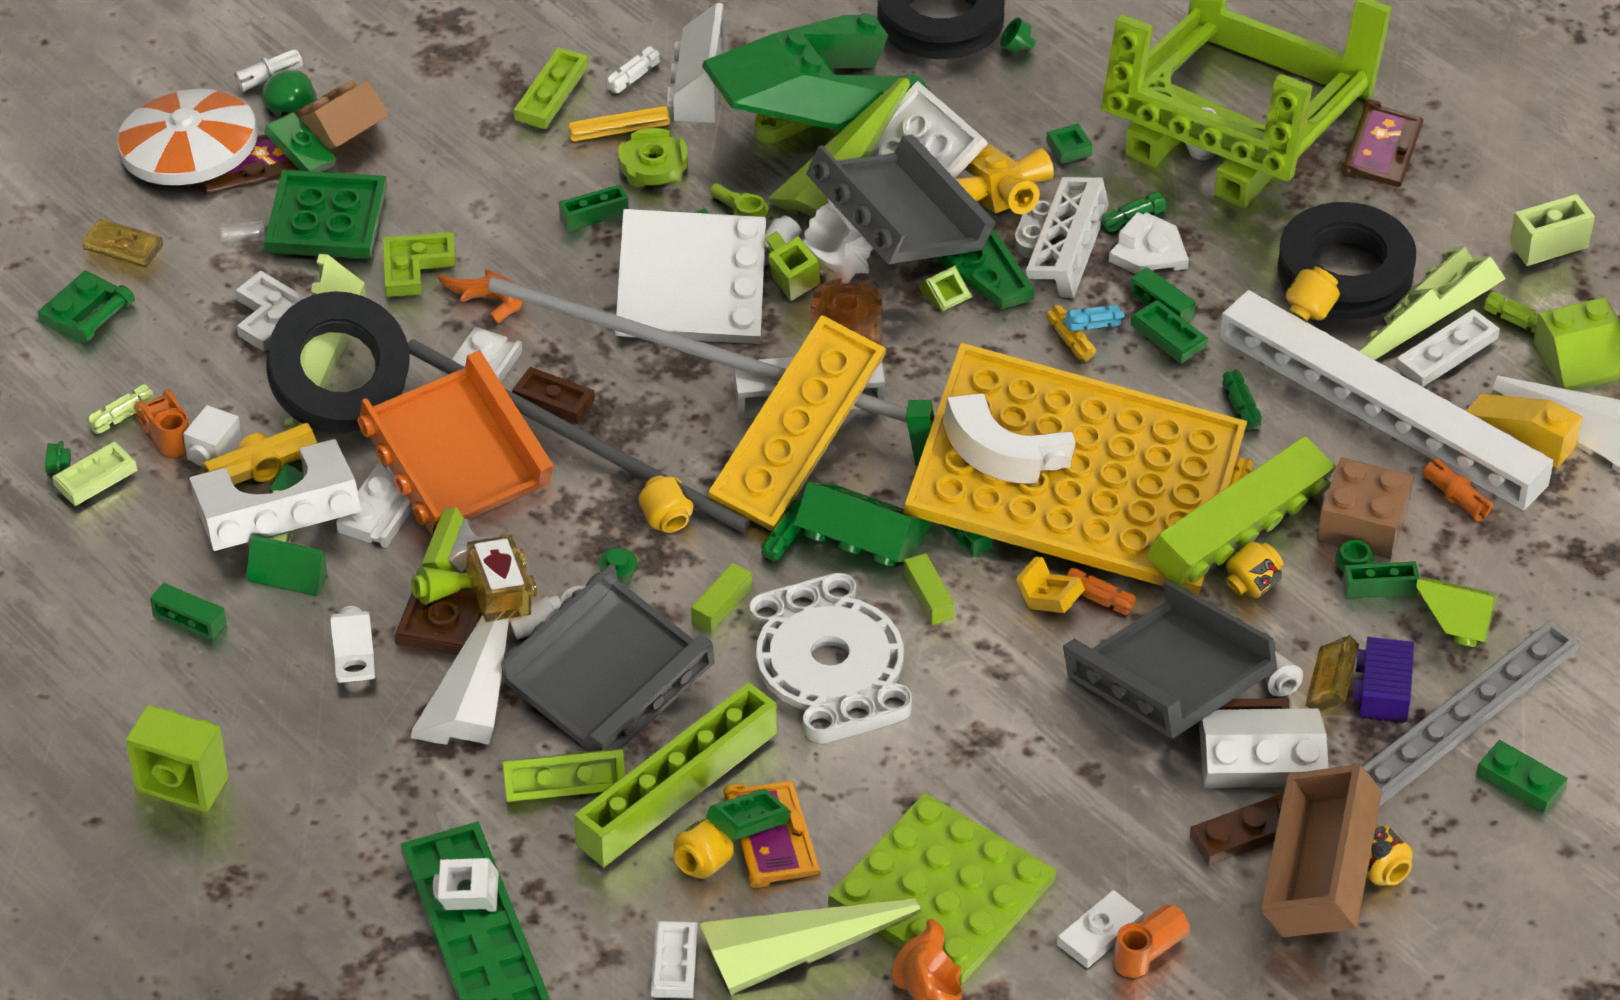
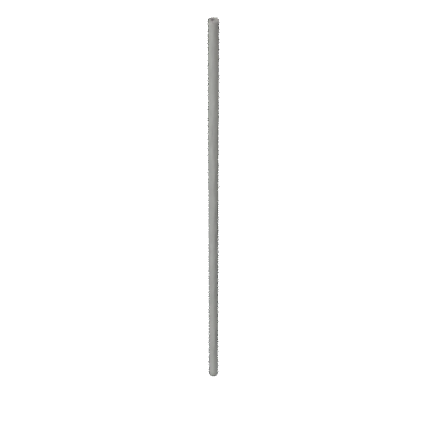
(671, 340)

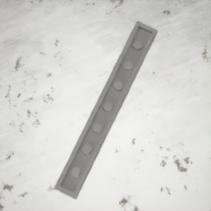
(1470, 708)

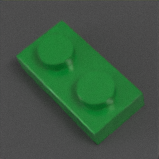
(1522, 776)

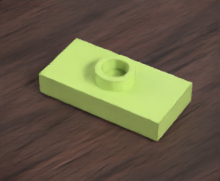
(94, 473)

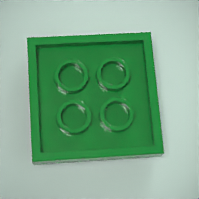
(325, 214)

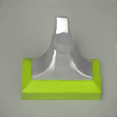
(450, 541)

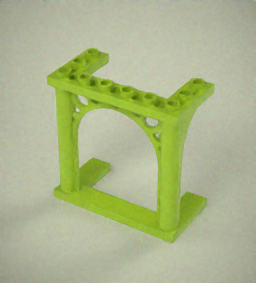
(1291, 119)

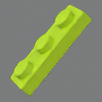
(551, 88)
(562, 774)

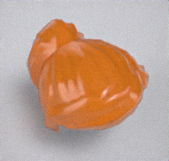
(926, 968)

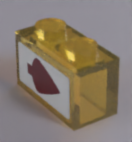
(500, 578)

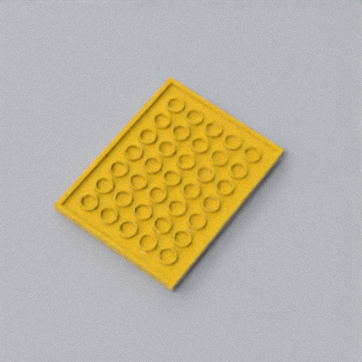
(1130, 476)

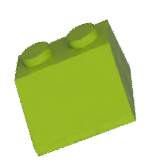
(1580, 343)

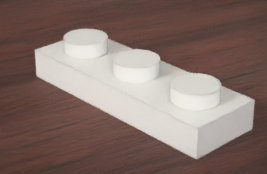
(1447, 348)

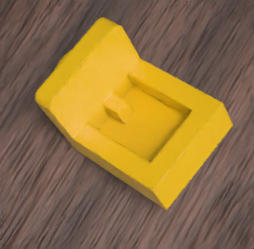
(1047, 590)

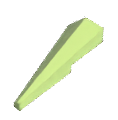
(324, 351)

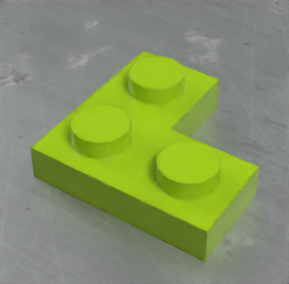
(409, 254)

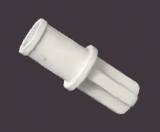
(262, 71)

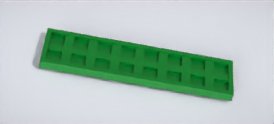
(479, 947)

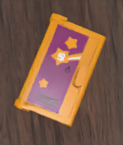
(777, 851)

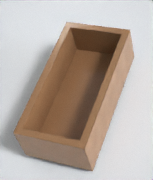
(1321, 851)

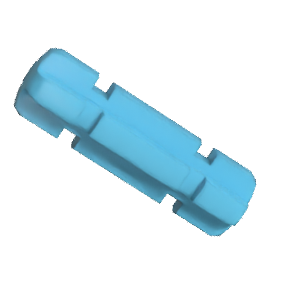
(1093, 318)

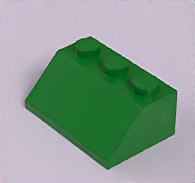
(859, 522)

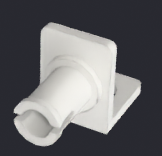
(352, 644)

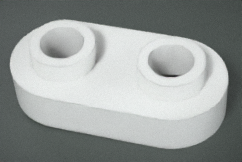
(1030, 229)

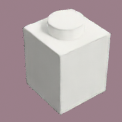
(212, 435)

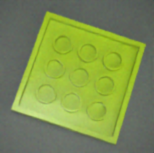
(957, 875)

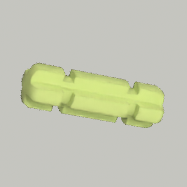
(118, 409)

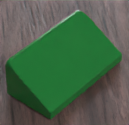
(286, 565)

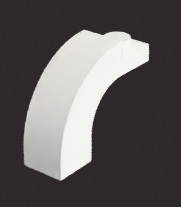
(999, 451)

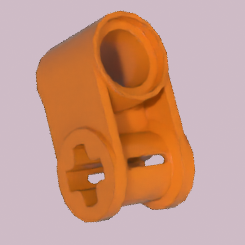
(164, 423)

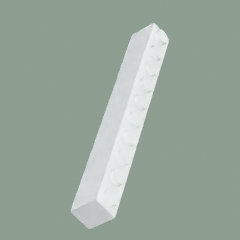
(1386, 400)

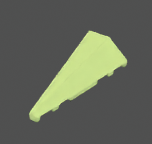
(1439, 294)
(769, 944)

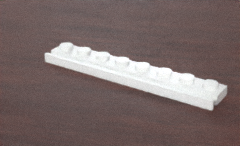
(380, 501)

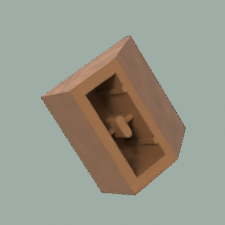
(343, 113)

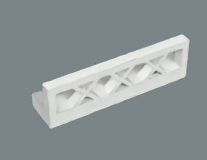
(1079, 230)

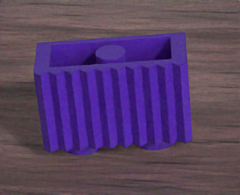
(1386, 679)

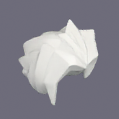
(836, 245)

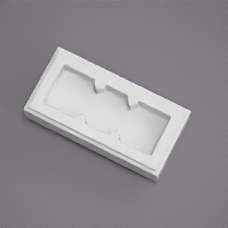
(1098, 929)
(674, 959)

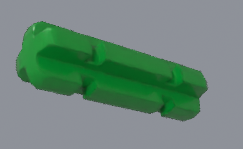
(1113, 219)
(1242, 399)
(782, 534)

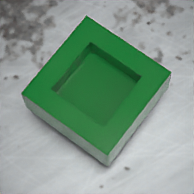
(1069, 143)

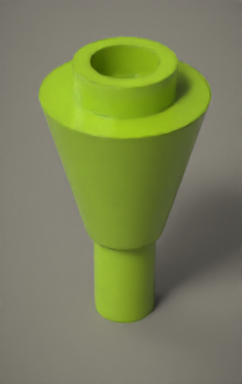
(434, 584)

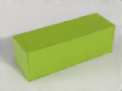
(929, 589)
(721, 598)

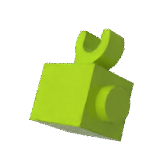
(792, 265)

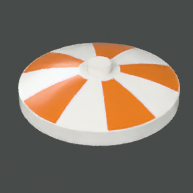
(187, 137)

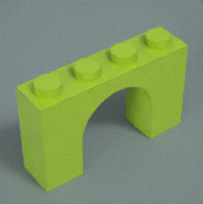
(1233, 180)

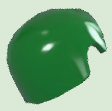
(288, 92)

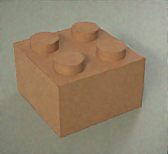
(1365, 506)

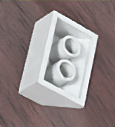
(694, 92)
(1260, 746)

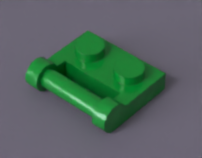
(79, 300)

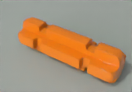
(1105, 593)

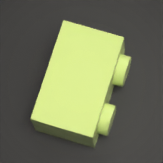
(1552, 229)

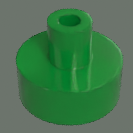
(1017, 36)

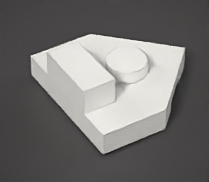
(1149, 244)

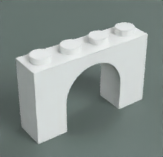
(321, 496)

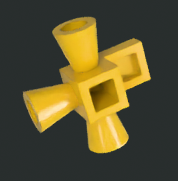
(1007, 184)

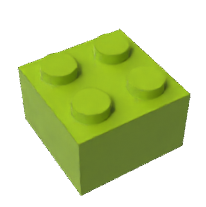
(177, 758)

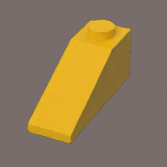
(1533, 422)

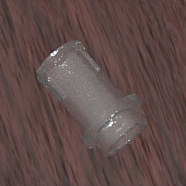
(242, 231)

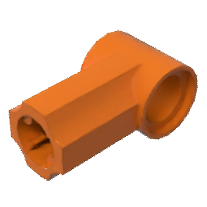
(1144, 941)

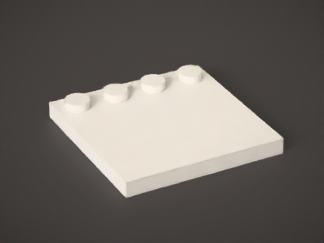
(693, 274)

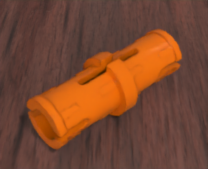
(1457, 489)

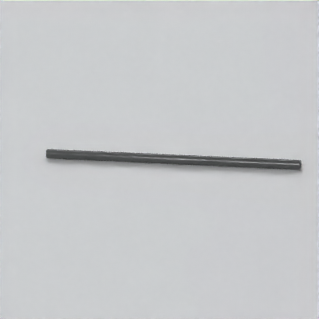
(587, 440)

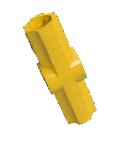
(263, 456)

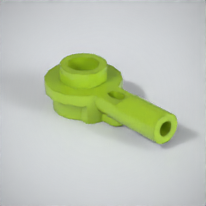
(743, 204)

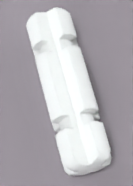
(632, 70)

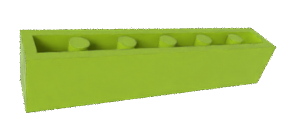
(1241, 512)
(675, 774)

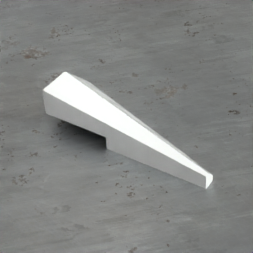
(1600, 414)
(469, 692)

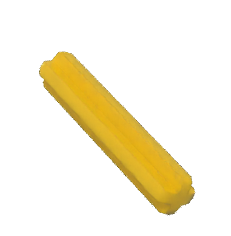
(618, 123)

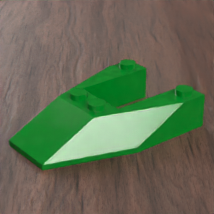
(792, 73)

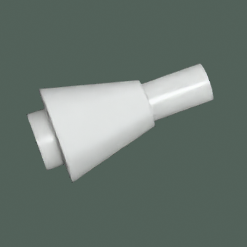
(1285, 679)

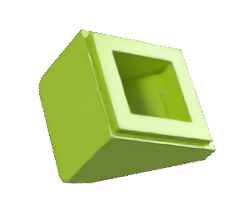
(945, 289)

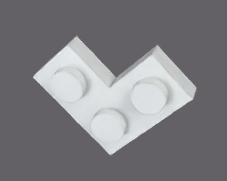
(269, 301)

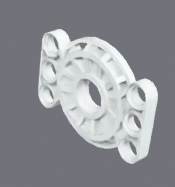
(832, 690)

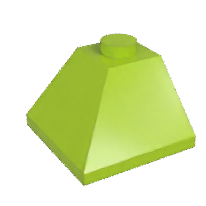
(1459, 609)

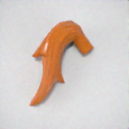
(479, 288)

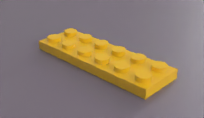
(797, 423)

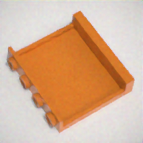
(457, 444)

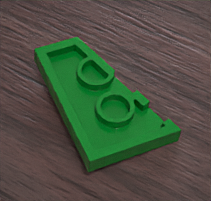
(992, 273)

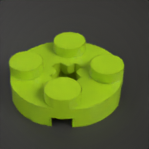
(642, 170)

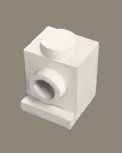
(457, 874)

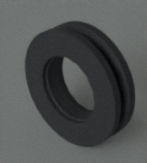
(941, 36)
(1353, 226)
(335, 314)

